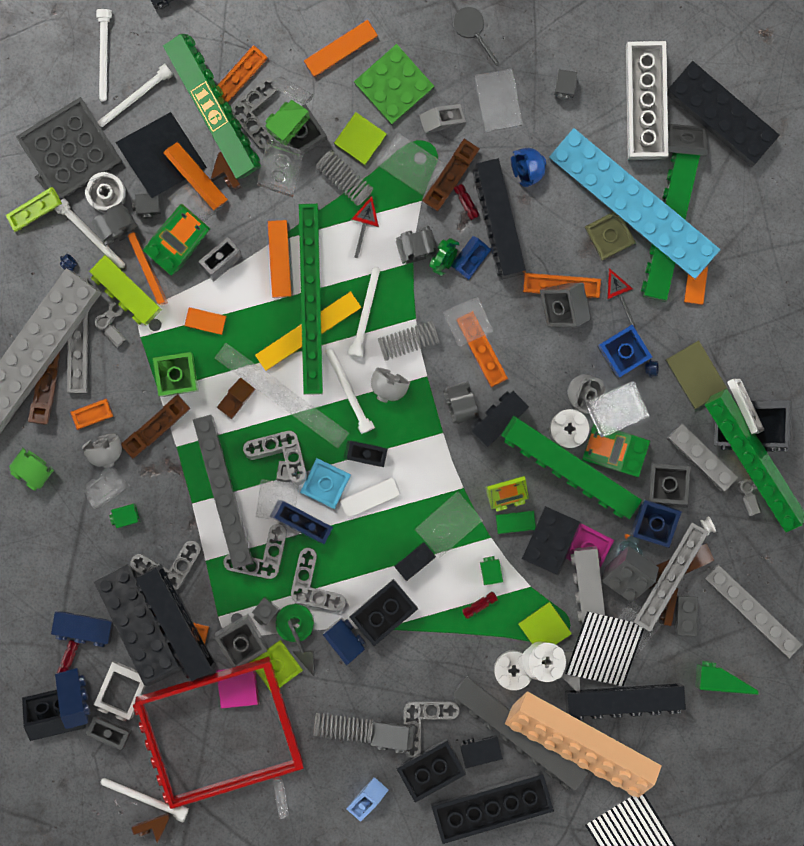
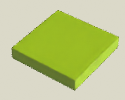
(360, 138)
(545, 626)
(283, 664)

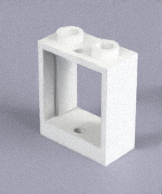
(128, 672)

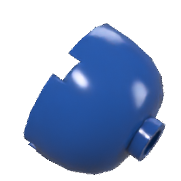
(528, 165)

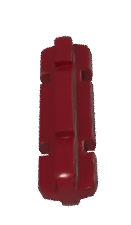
(466, 202)
(480, 605)
(68, 656)

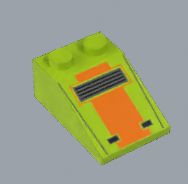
(507, 492)

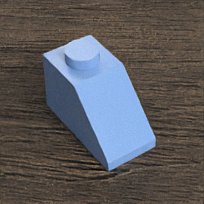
(367, 799)

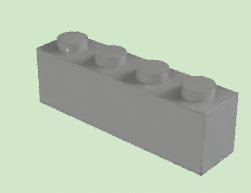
(702, 457)
(588, 581)

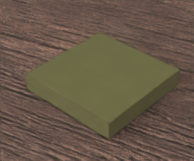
(609, 235)

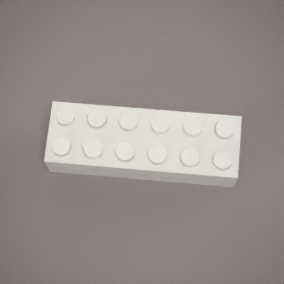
(646, 100)

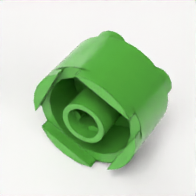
(30, 468)

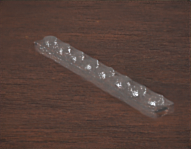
(282, 395)

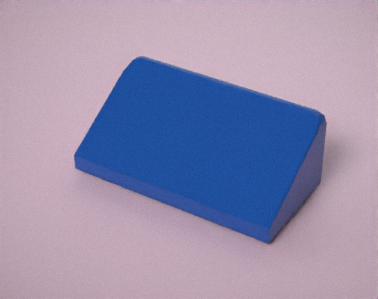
(471, 257)

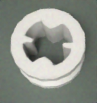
(708, 525)

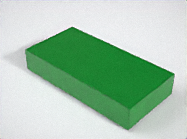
(515, 522)

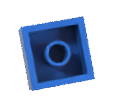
(624, 351)

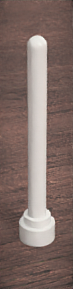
(104, 17)
(163, 74)
(65, 209)
(357, 347)
(364, 424)
(179, 812)

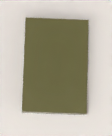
(696, 374)

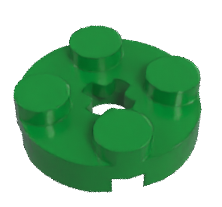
(445, 256)
(294, 611)

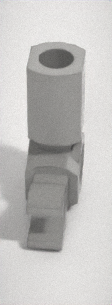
(111, 332)
(747, 487)

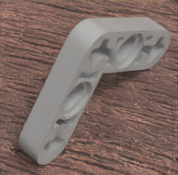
(250, 108)
(287, 449)
(267, 559)
(174, 571)
(305, 585)
(421, 714)

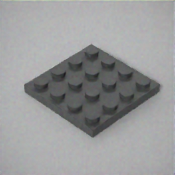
(69, 148)

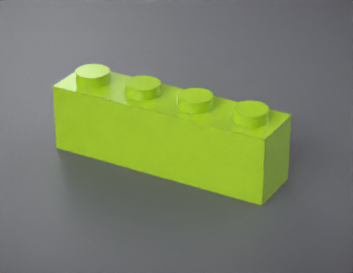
(125, 290)

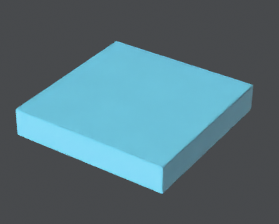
(325, 483)

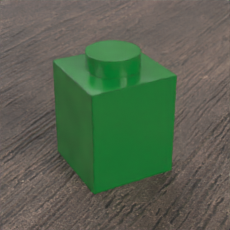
(124, 516)
(491, 570)

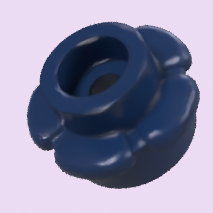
(68, 262)
(652, 368)

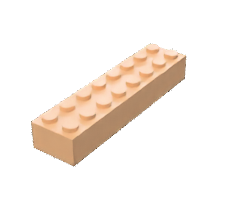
(583, 745)

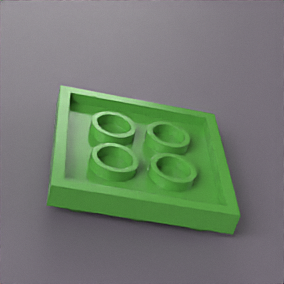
(394, 84)

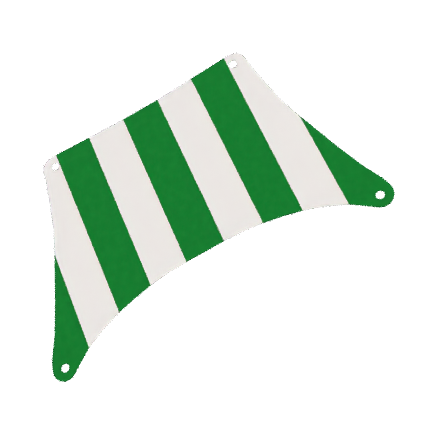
(367, 546)

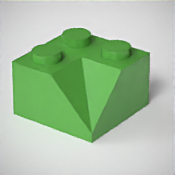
(287, 121)
(175, 374)

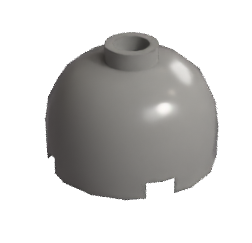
(388, 385)
(583, 389)
(103, 451)

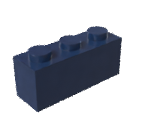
(301, 521)
(82, 628)
(72, 698)

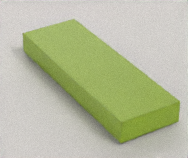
(33, 209)

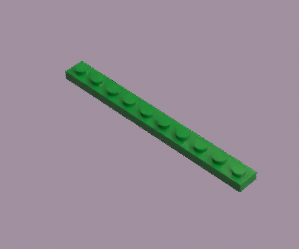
(310, 299)

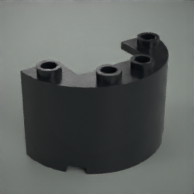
(776, 421)

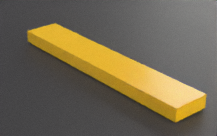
(293, 340)

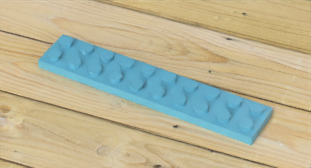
(634, 203)

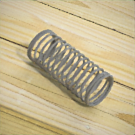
(365, 191)
(383, 344)
(317, 730)

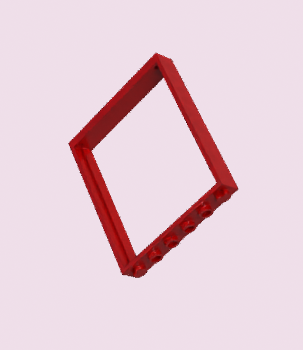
(233, 783)

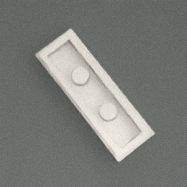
(746, 406)
(370, 498)

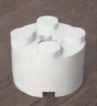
(96, 188)
(561, 436)
(554, 665)
(505, 678)

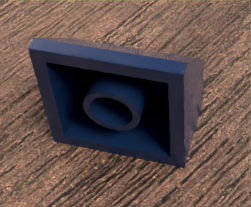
(656, 523)
(344, 640)

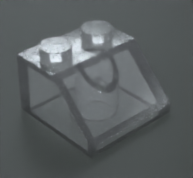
(193, 201)
(105, 488)

